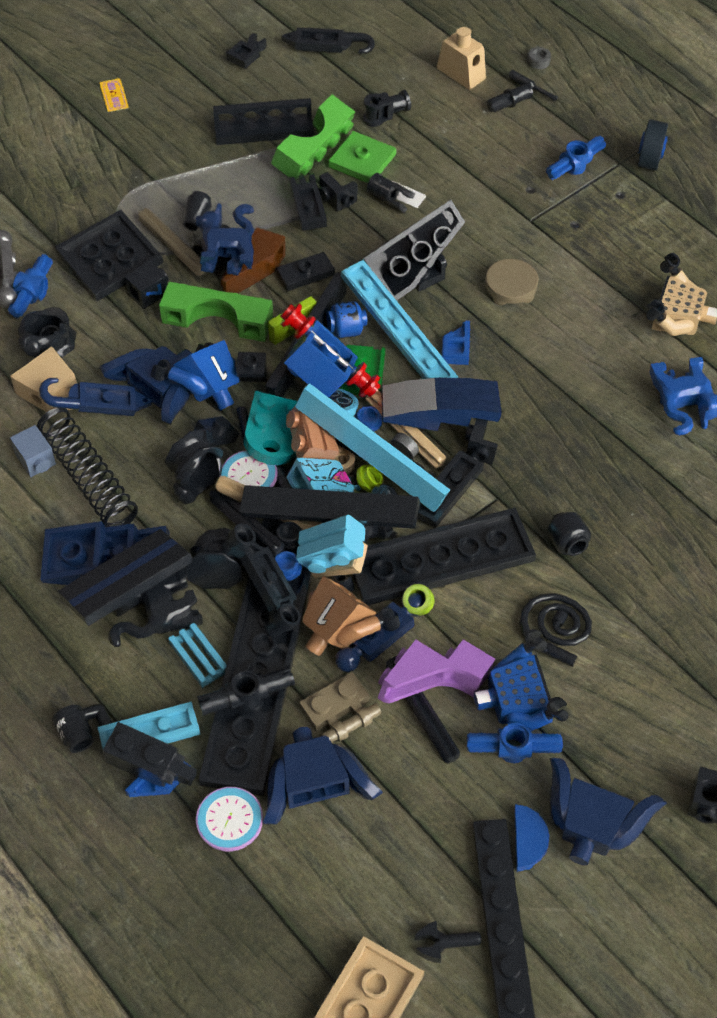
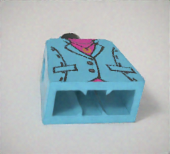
(321, 475)

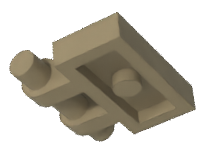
(334, 702)

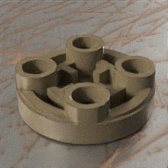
(511, 281)

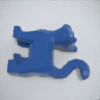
(685, 391)

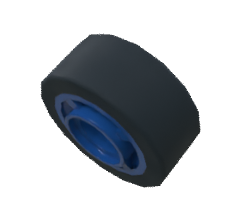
(652, 144)

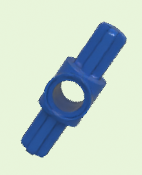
(575, 157)
(30, 286)
(529, 742)

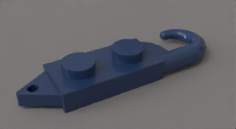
(97, 398)

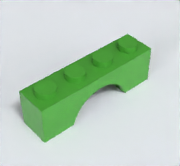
(297, 154)
(186, 304)

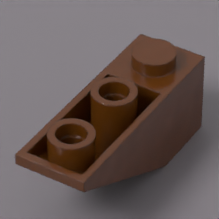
(267, 256)

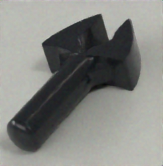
(443, 941)

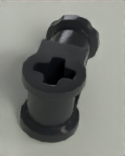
(384, 106)

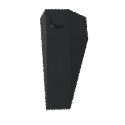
(409, 254)

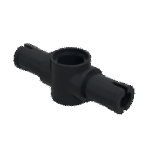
(232, 697)

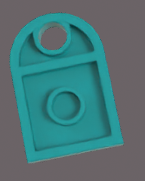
(268, 429)

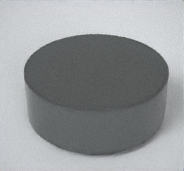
(538, 57)
(405, 445)

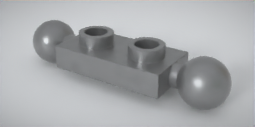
(7, 275)

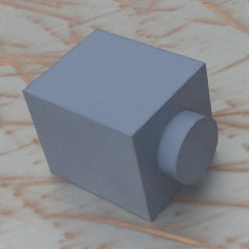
(33, 451)

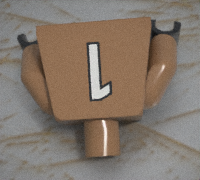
(341, 616)

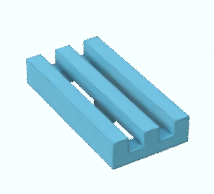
(185, 636)

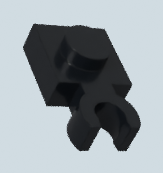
(246, 53)

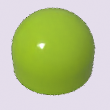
(423, 590)

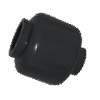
(569, 533)

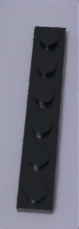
(502, 920)

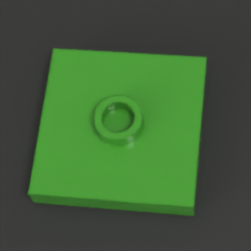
(362, 157)

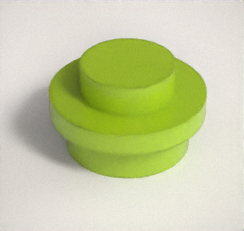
(368, 477)

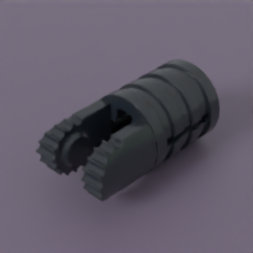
(388, 191)

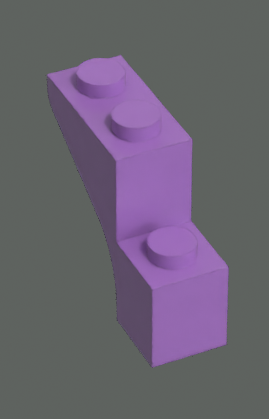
(424, 668)

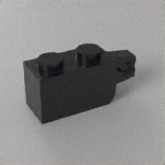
(146, 757)

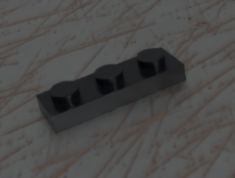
(457, 477)

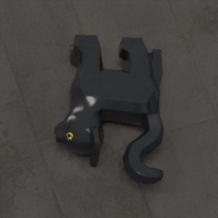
(161, 609)

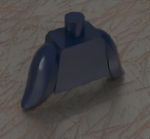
(136, 370)
(312, 773)
(595, 817)

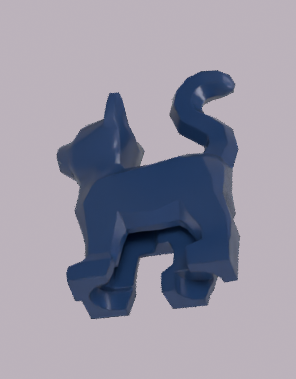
(226, 242)

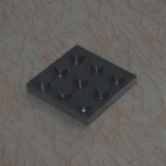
(107, 254)

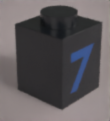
(146, 284)

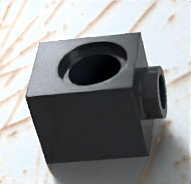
(699, 807)

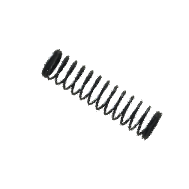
(132, 515)

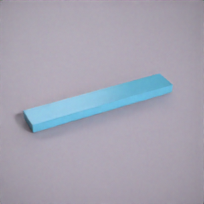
(396, 322)
(372, 447)

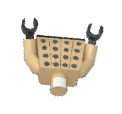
(680, 303)

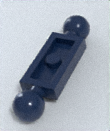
(374, 644)

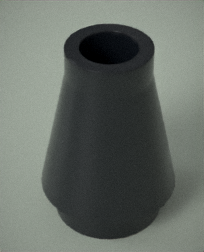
(196, 205)

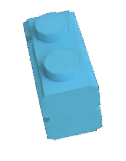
(331, 544)

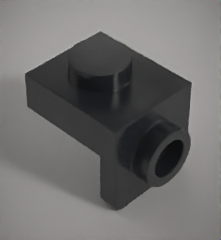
(335, 194)
(252, 367)
(220, 428)
(478, 447)

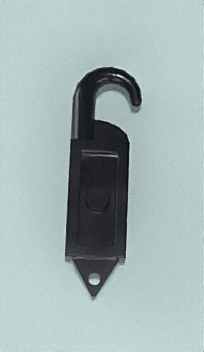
(327, 40)

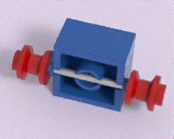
(323, 358)

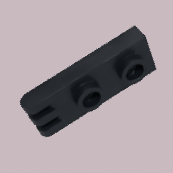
(308, 203)

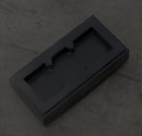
(305, 271)

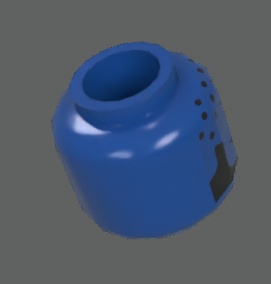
(346, 319)

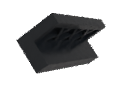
(263, 126)

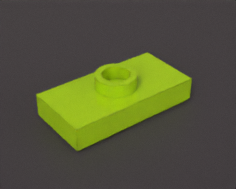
(277, 332)

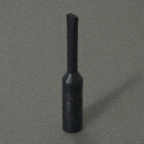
(521, 79)

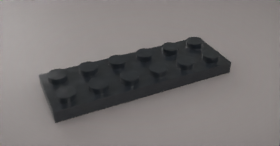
(444, 555)

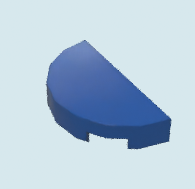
(530, 837)

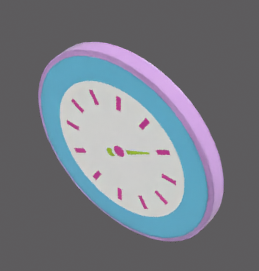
(249, 471)
(229, 819)

